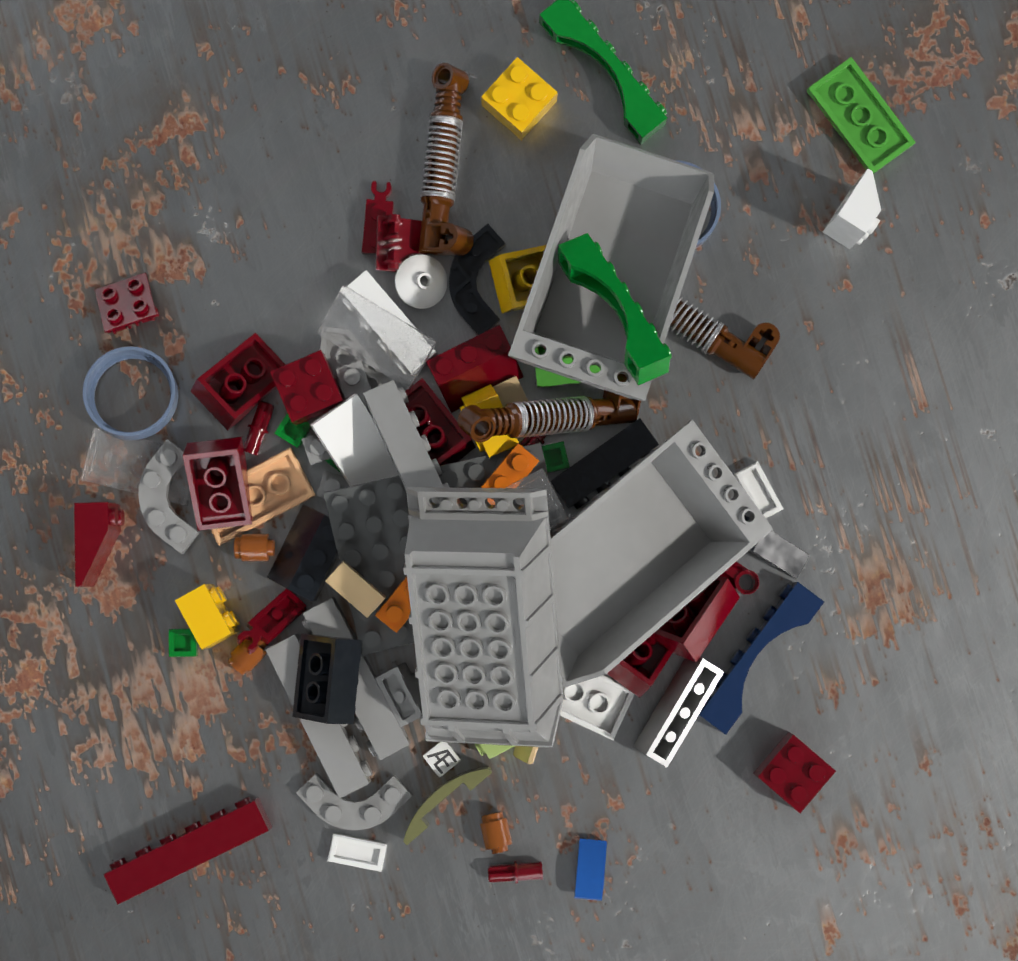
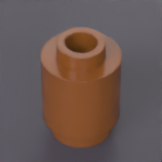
(254, 547)
(244, 662)
(495, 832)

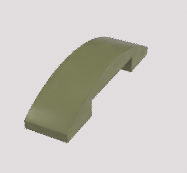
(470, 778)

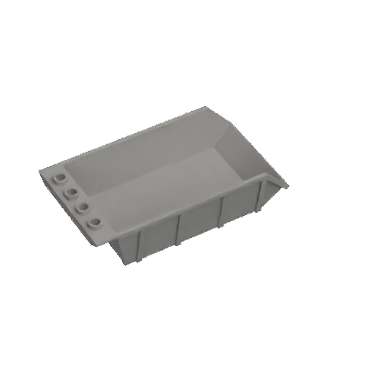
(648, 225)
(646, 551)
(484, 615)

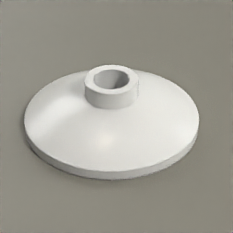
(409, 286)

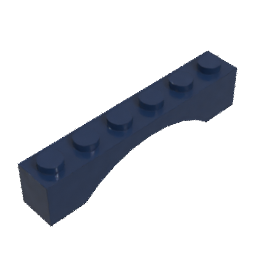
(793, 610)

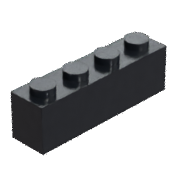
(603, 464)

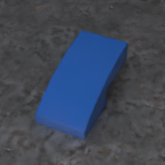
(590, 869)

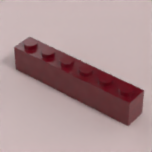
(187, 850)

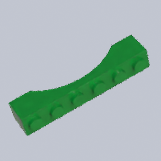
(568, 27)
(586, 266)

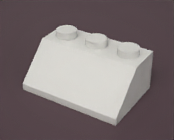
(856, 213)

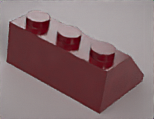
(473, 366)
(698, 621)

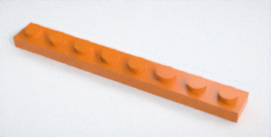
(512, 469)

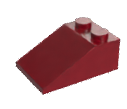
(238, 381)
(440, 427)
(218, 483)
(95, 534)
(641, 666)

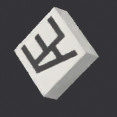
(441, 758)

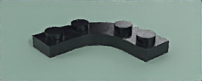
(463, 281)

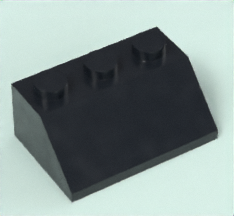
(306, 555)
(327, 679)

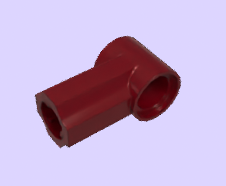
(734, 573)

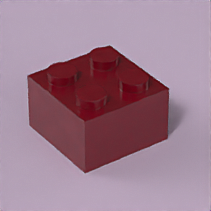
(307, 387)
(794, 772)

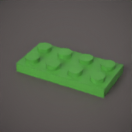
(860, 116)

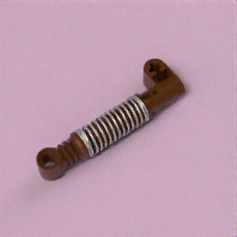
(438, 192)
(719, 341)
(519, 419)

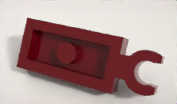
(375, 208)
(272, 620)

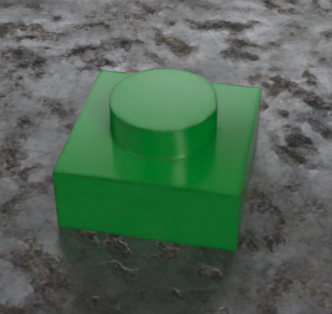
(293, 433)
(555, 457)
(182, 643)

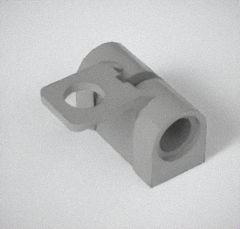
(402, 693)

